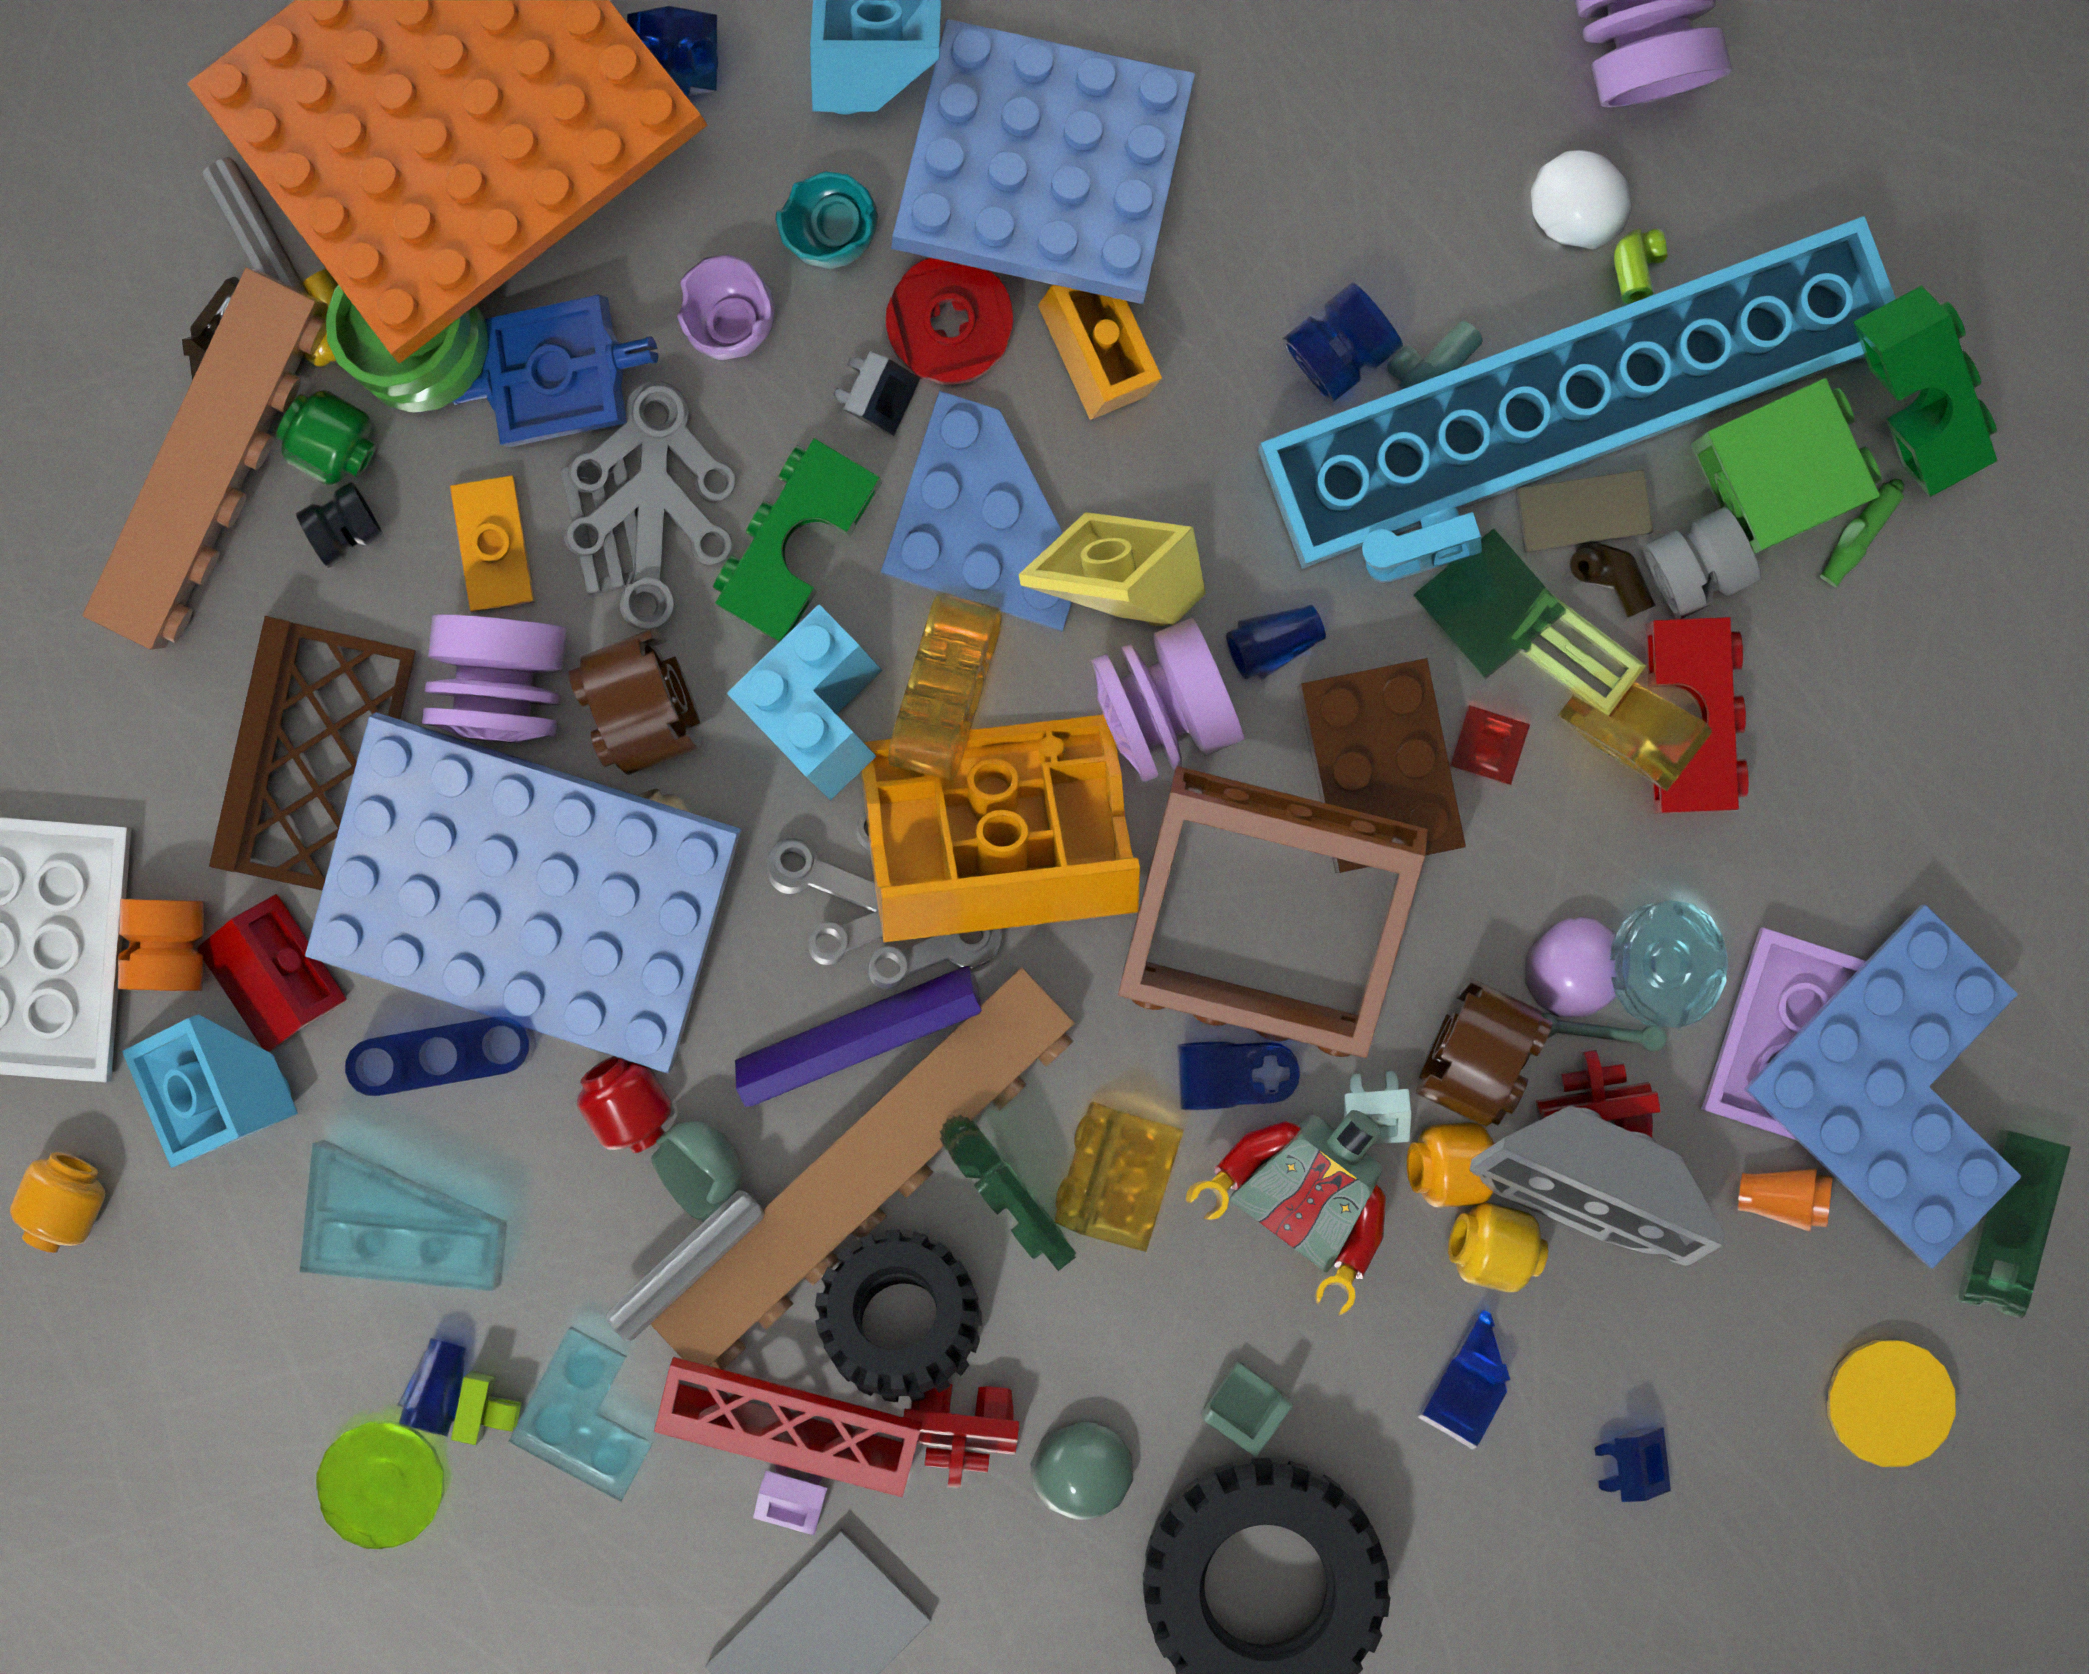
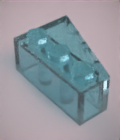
(392, 1229)

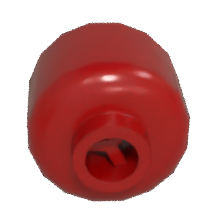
(624, 1104)

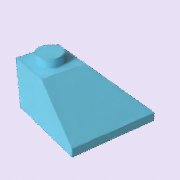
(869, 50)
(206, 1087)

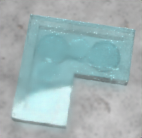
(564, 1421)

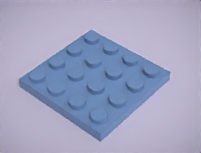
(1043, 161)

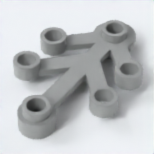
(652, 493)
(868, 928)

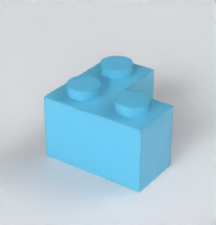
(799, 693)

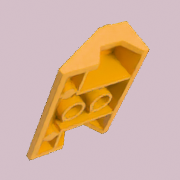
(1011, 842)

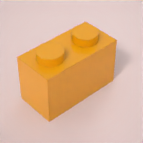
(1100, 348)

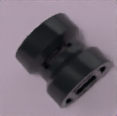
(339, 525)

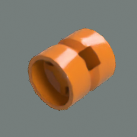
(161, 945)

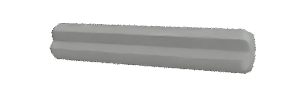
(250, 222)
(685, 1265)

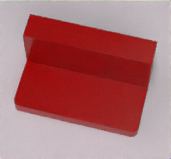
(266, 973)

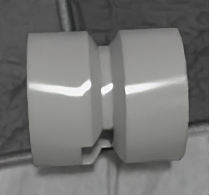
(1703, 562)

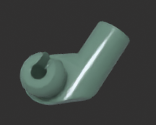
(1443, 358)

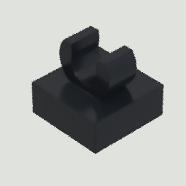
(879, 392)

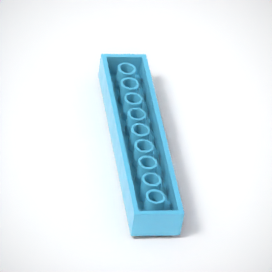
(1577, 393)

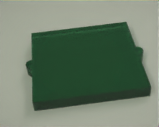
(1490, 605)

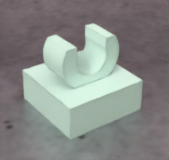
(1386, 1108)

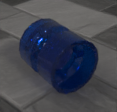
(1358, 326)

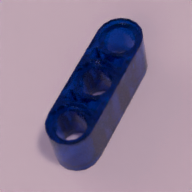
(410, 1061)

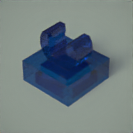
(1640, 1464)

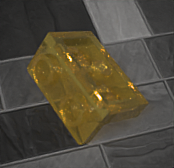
(1117, 1176)

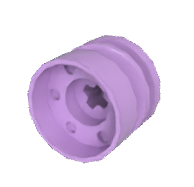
(1655, 48)
(494, 676)
(1167, 700)

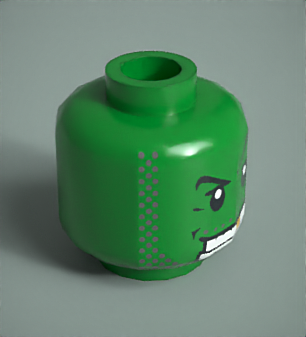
(326, 437)

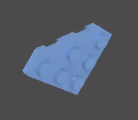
(974, 516)

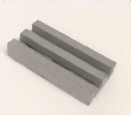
(617, 577)

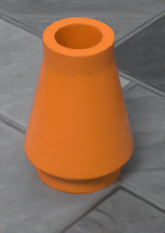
(1788, 1197)

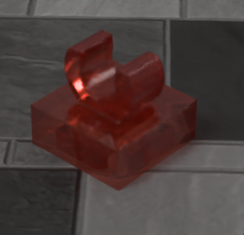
(1489, 745)

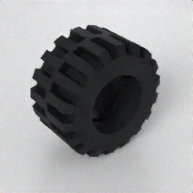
(886, 1264)

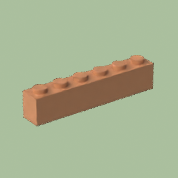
(206, 460)

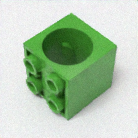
(1788, 465)

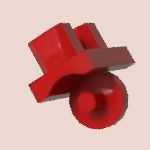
(1626, 1105)
(987, 1431)

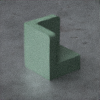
(1246, 1408)

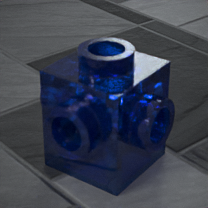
(682, 43)

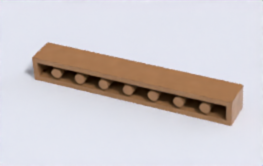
(863, 1169)

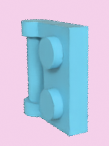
(1439, 541)

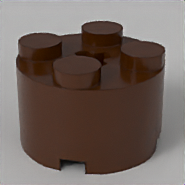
(637, 703)
(1481, 1053)

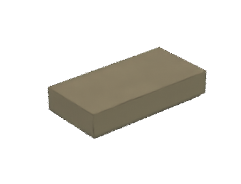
(1584, 511)

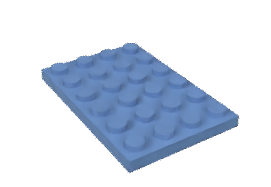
(522, 892)

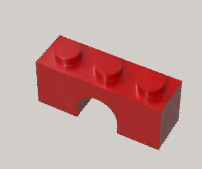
(1701, 661)

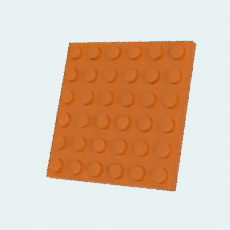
(442, 138)

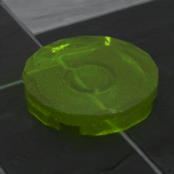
(380, 1484)

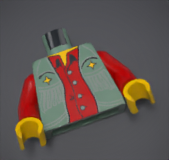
(1309, 1190)

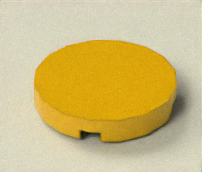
(1891, 1403)

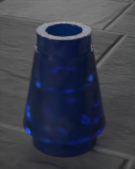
(1273, 640)
(434, 1389)

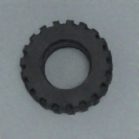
(1251, 1497)

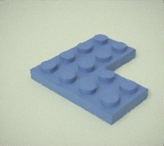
(1862, 1095)

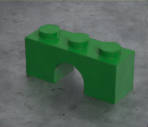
(1915, 348)
(818, 489)

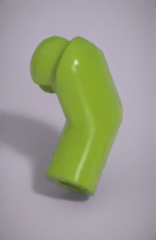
(1632, 260)

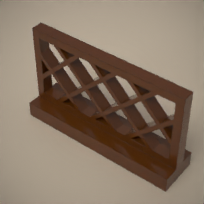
(259, 736)

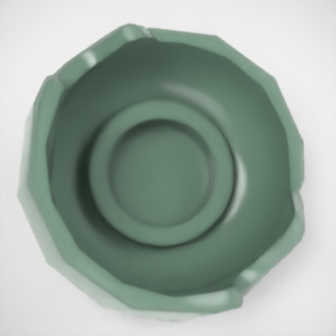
(697, 1167)
(1082, 1470)

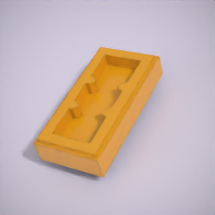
(492, 543)

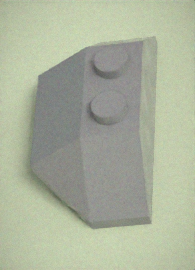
(1603, 1184)

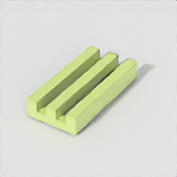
(1618, 686)

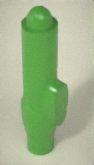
(1862, 531)

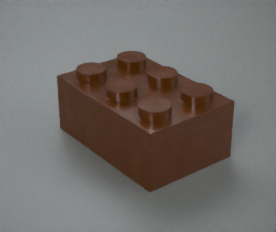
(1383, 750)

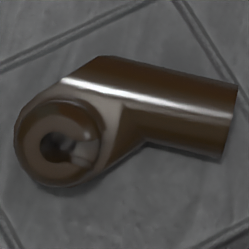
(1615, 570)

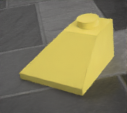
(1122, 568)

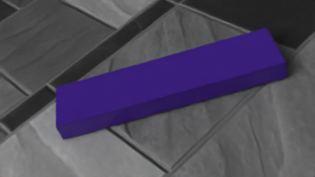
(857, 1036)

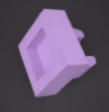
(790, 1500)

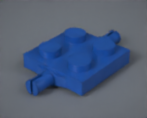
(556, 370)

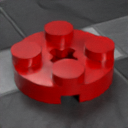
(930, 351)

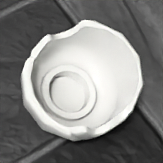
(1581, 199)

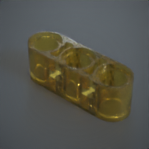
(945, 686)

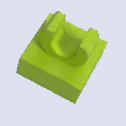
(479, 1409)

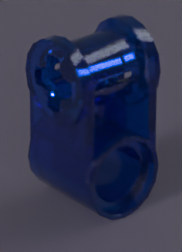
(1222, 1076)

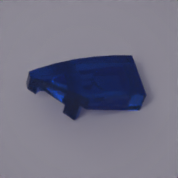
(1469, 1386)

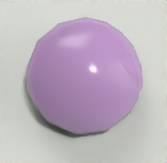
(725, 307)
(1572, 968)

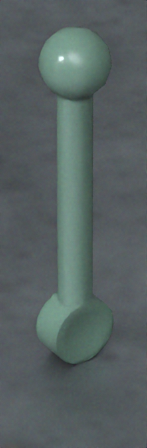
(1651, 1037)

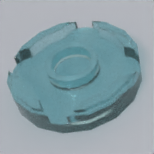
(1669, 964)

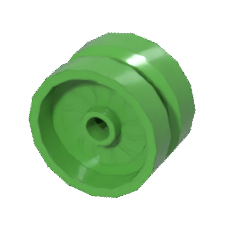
(424, 380)

